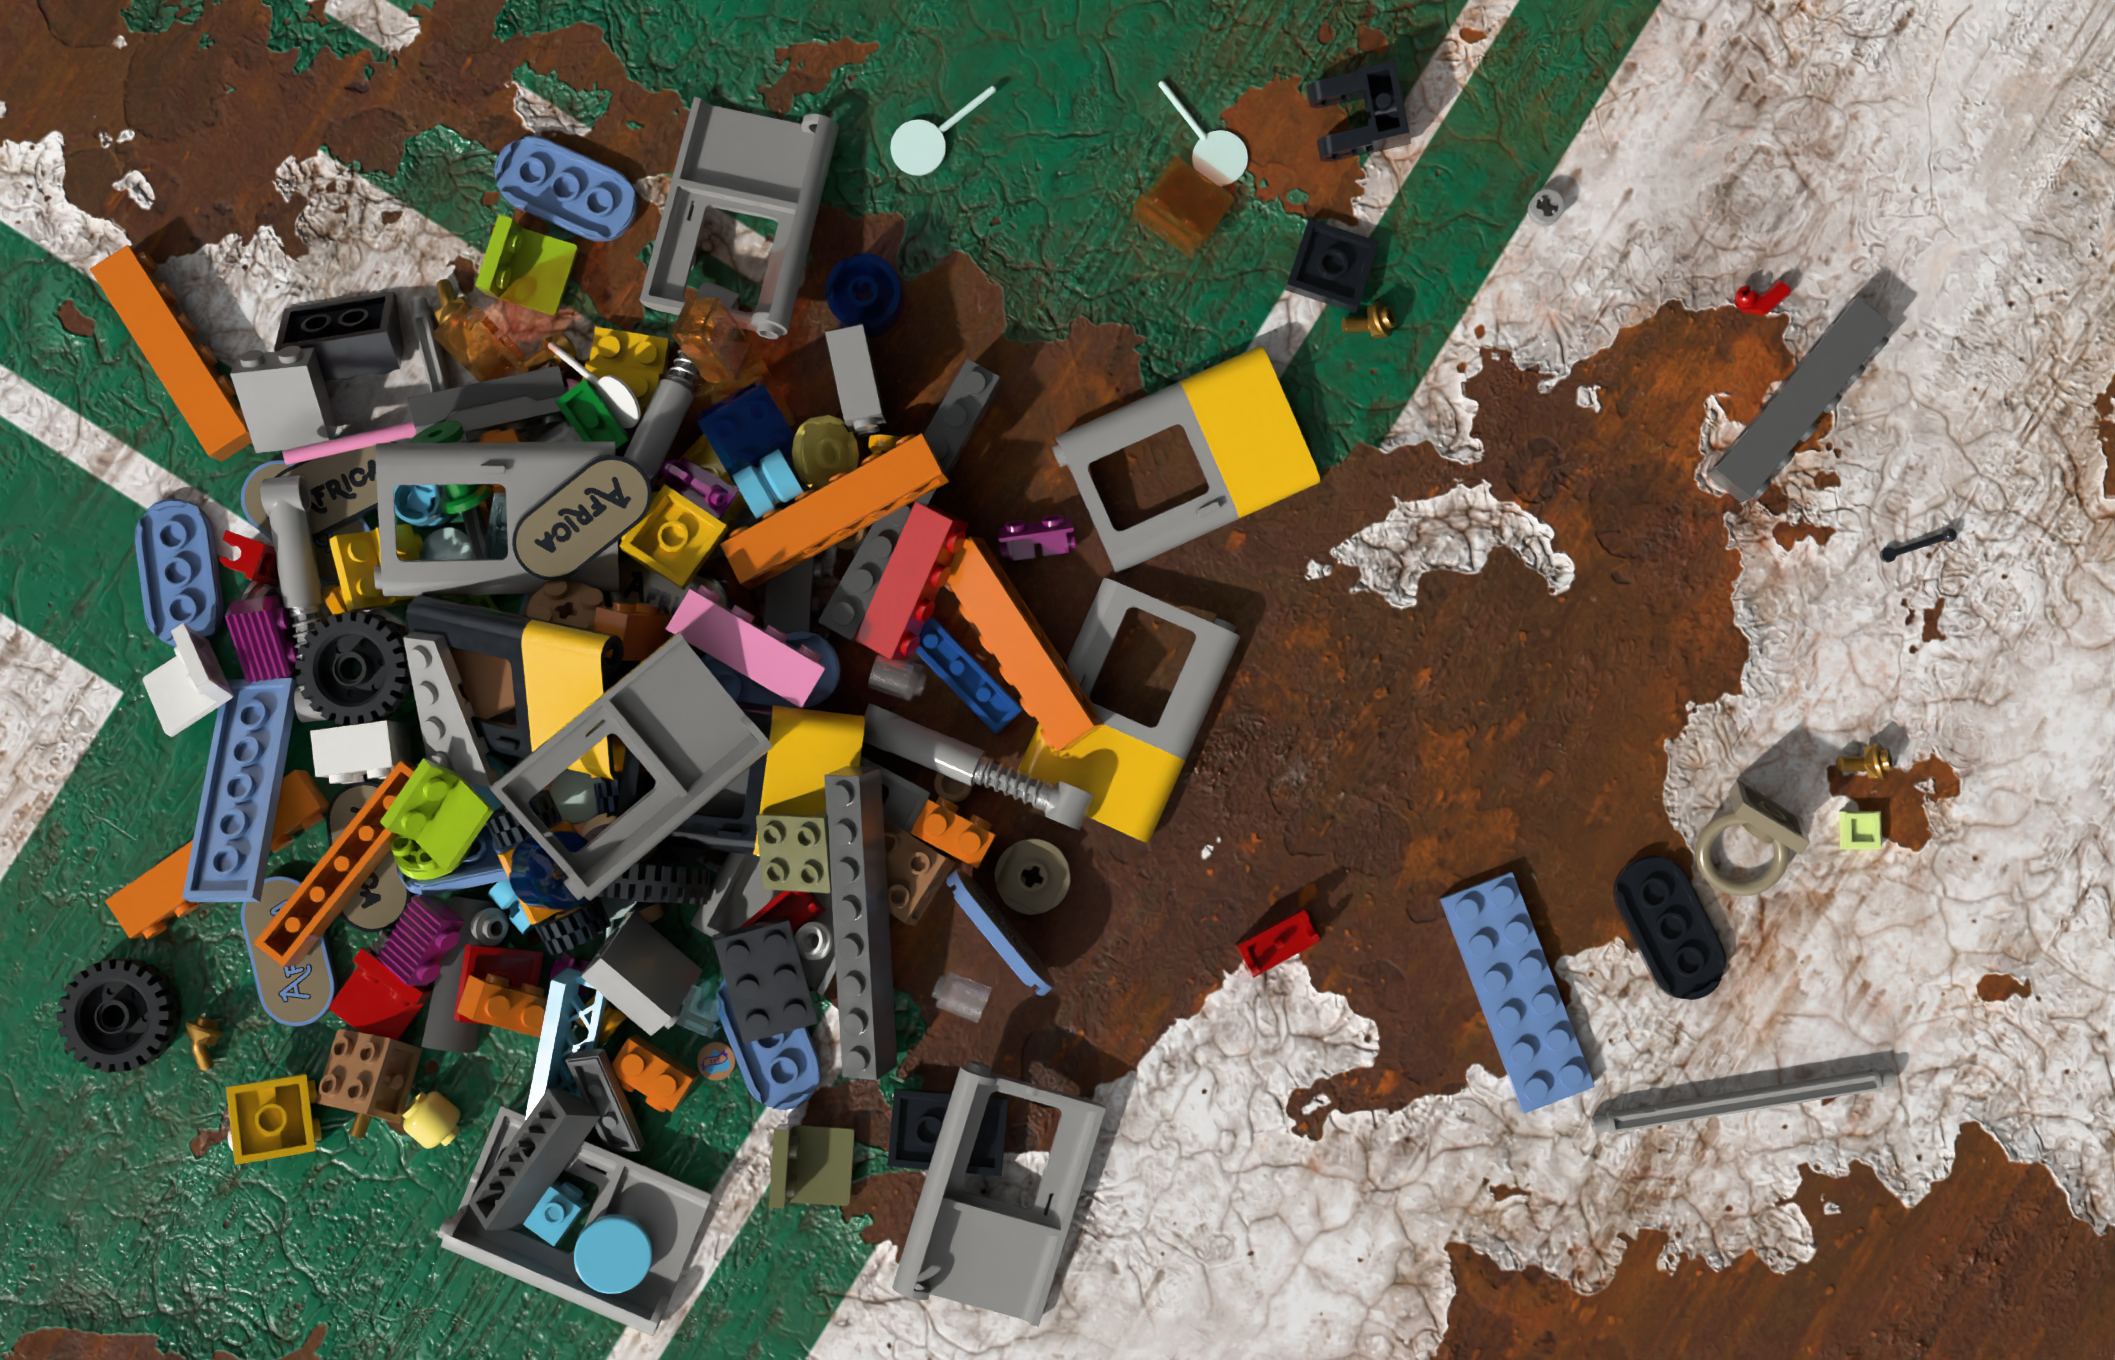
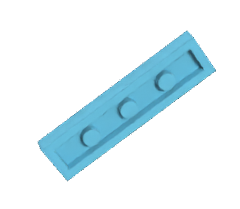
(557, 1033)

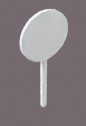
(611, 389)

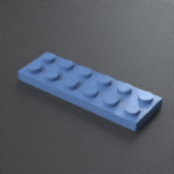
(241, 792)
(1517, 992)

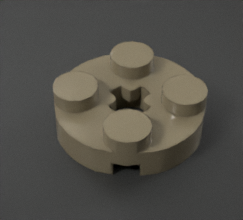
(1012, 884)

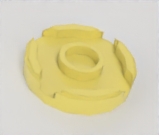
(823, 450)

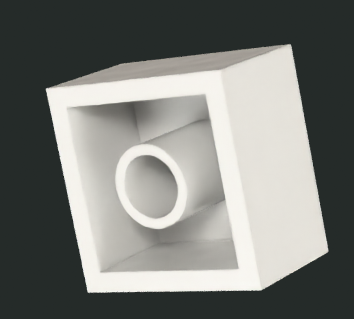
(360, 750)

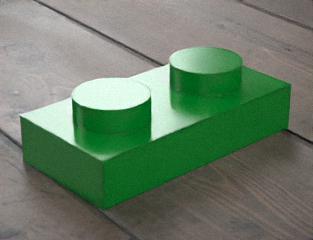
(592, 416)

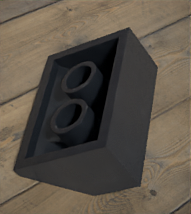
(347, 334)

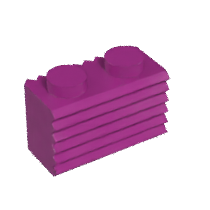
(262, 638)
(421, 940)

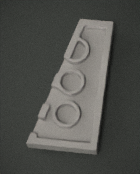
(443, 712)

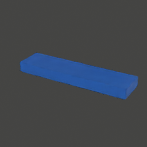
(966, 676)

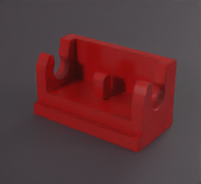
(256, 559)
(799, 906)
(1277, 942)

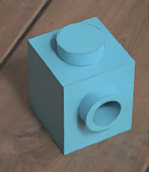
(556, 1212)

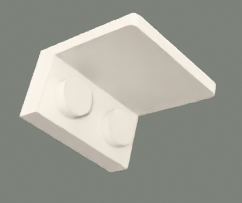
(188, 683)

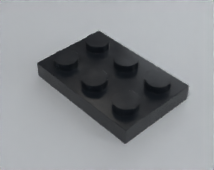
(765, 979)
(918, 1122)

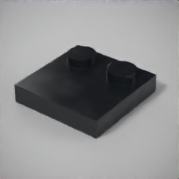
(1332, 265)

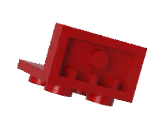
(377, 999)

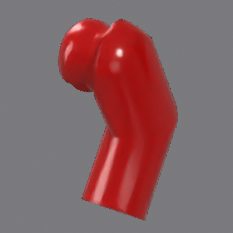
(1761, 303)

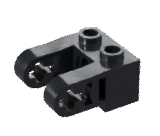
(1384, 108)

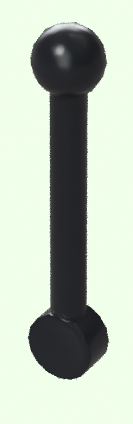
(1889, 554)

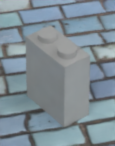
(856, 380)
(283, 398)
(642, 974)

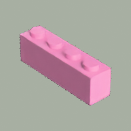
(745, 646)

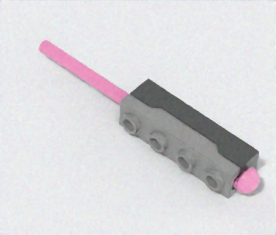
(479, 407)

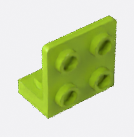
(526, 267)
(438, 813)

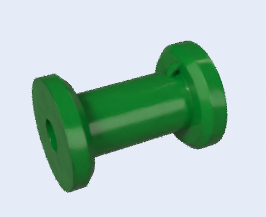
(456, 496)

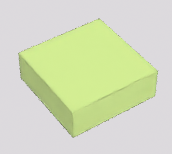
(1860, 830)

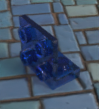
(746, 428)

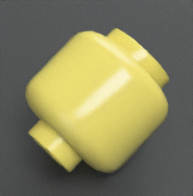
(431, 1119)

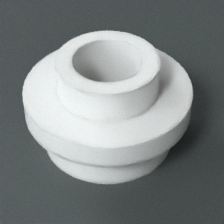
(804, 936)

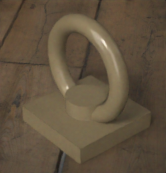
(1764, 821)

